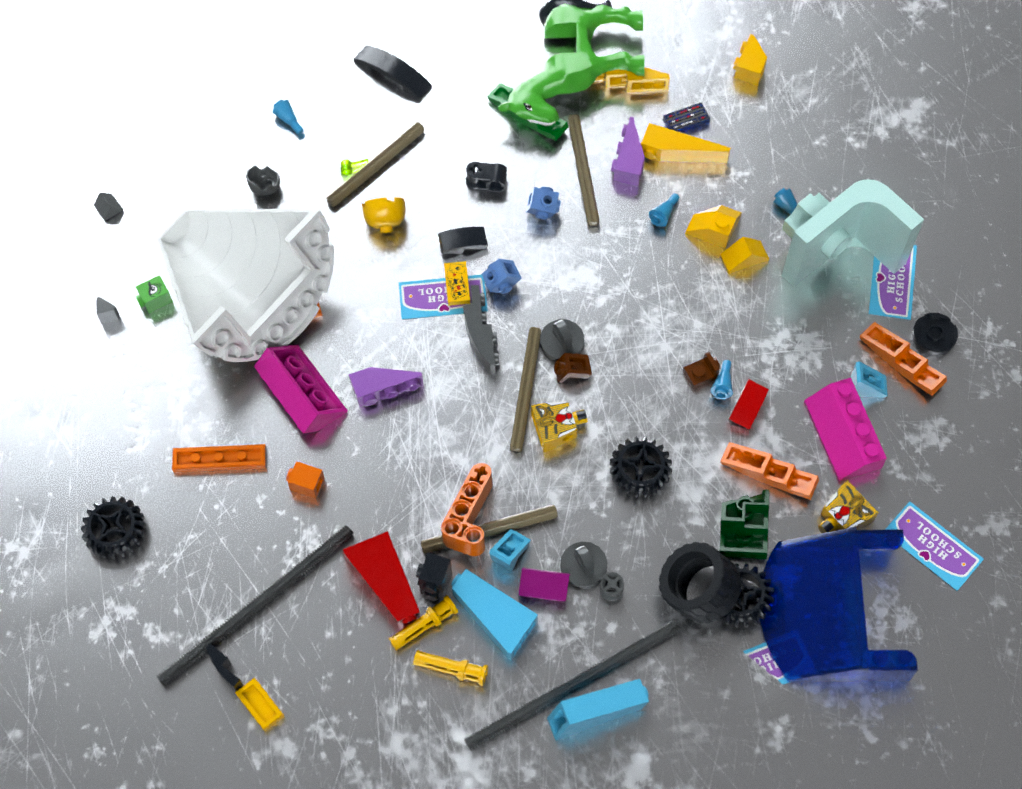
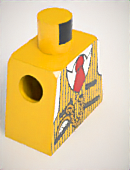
(556, 423)
(847, 510)

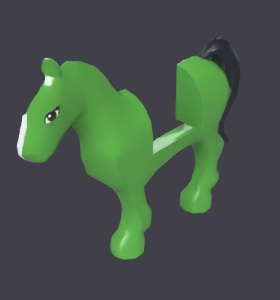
(573, 71)

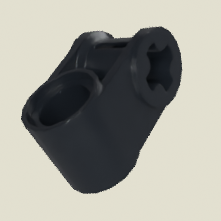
(487, 177)

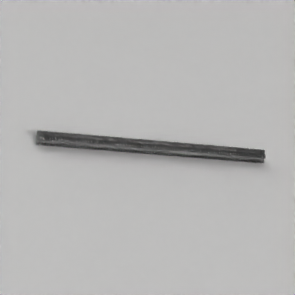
(254, 605)
(572, 684)

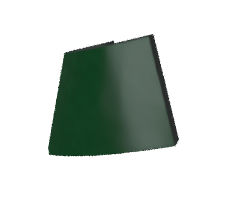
(745, 527)

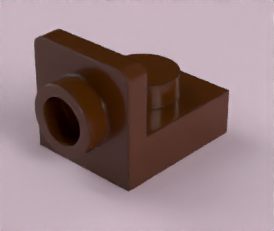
(572, 366)
(702, 371)

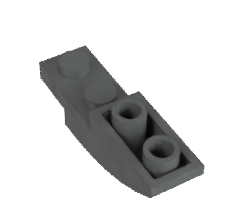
(479, 332)

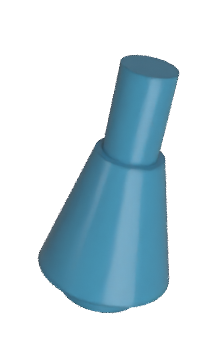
(284, 111)
(785, 200)
(660, 215)
(723, 386)

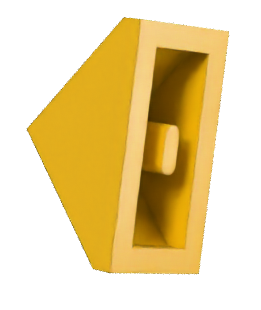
(743, 254)

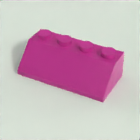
(299, 387)
(845, 430)

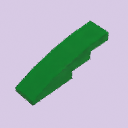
(501, 94)

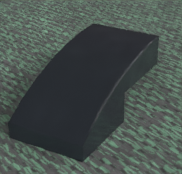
(459, 239)
(222, 663)

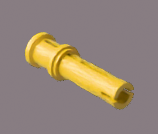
(432, 617)
(463, 669)

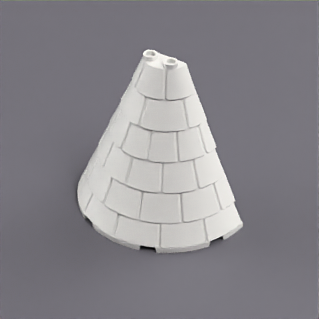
(247, 276)

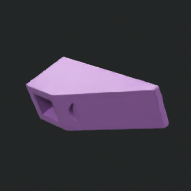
(631, 158)
(380, 383)

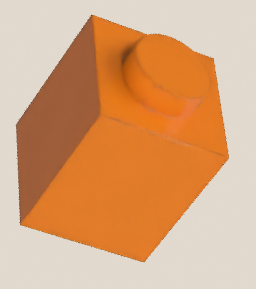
(305, 479)

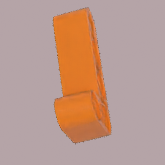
(470, 506)

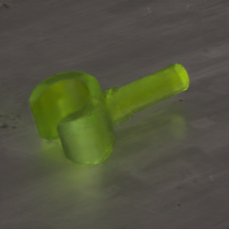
(347, 165)

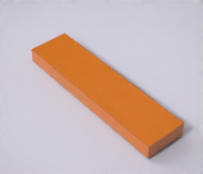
(219, 458)

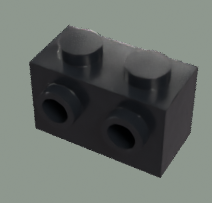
(434, 576)

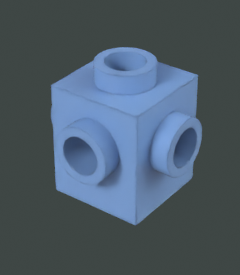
(543, 202)
(501, 276)

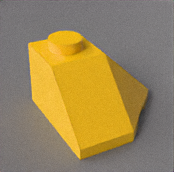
(714, 225)

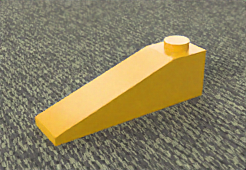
(670, 145)

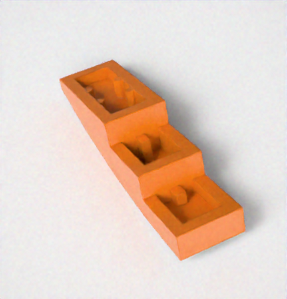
(903, 359)
(769, 471)

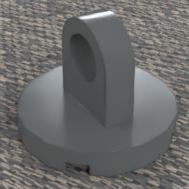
(560, 338)
(584, 563)

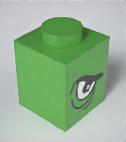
(153, 294)

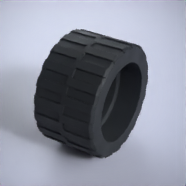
(719, 596)

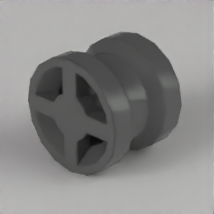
(611, 581)

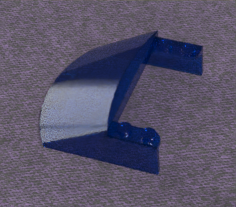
(820, 613)

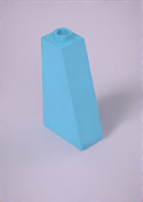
(495, 612)
(597, 708)

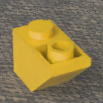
(751, 63)

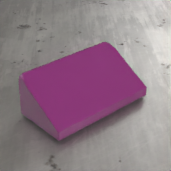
(544, 584)

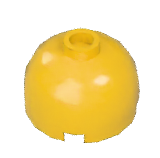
(384, 213)

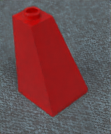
(383, 574)

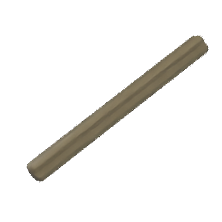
(375, 164)
(583, 170)
(525, 390)
(499, 526)

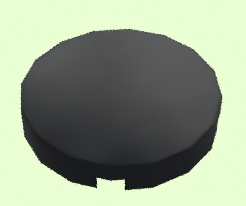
(934, 334)

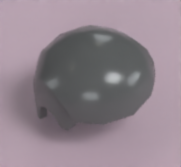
(263, 181)

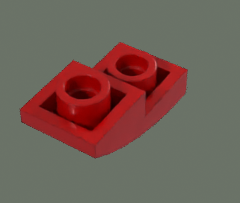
(748, 404)

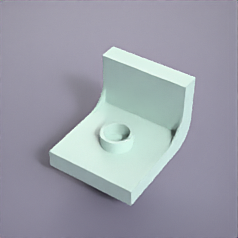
(861, 217)

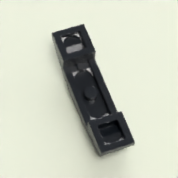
(395, 69)

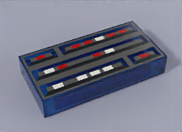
(687, 118)

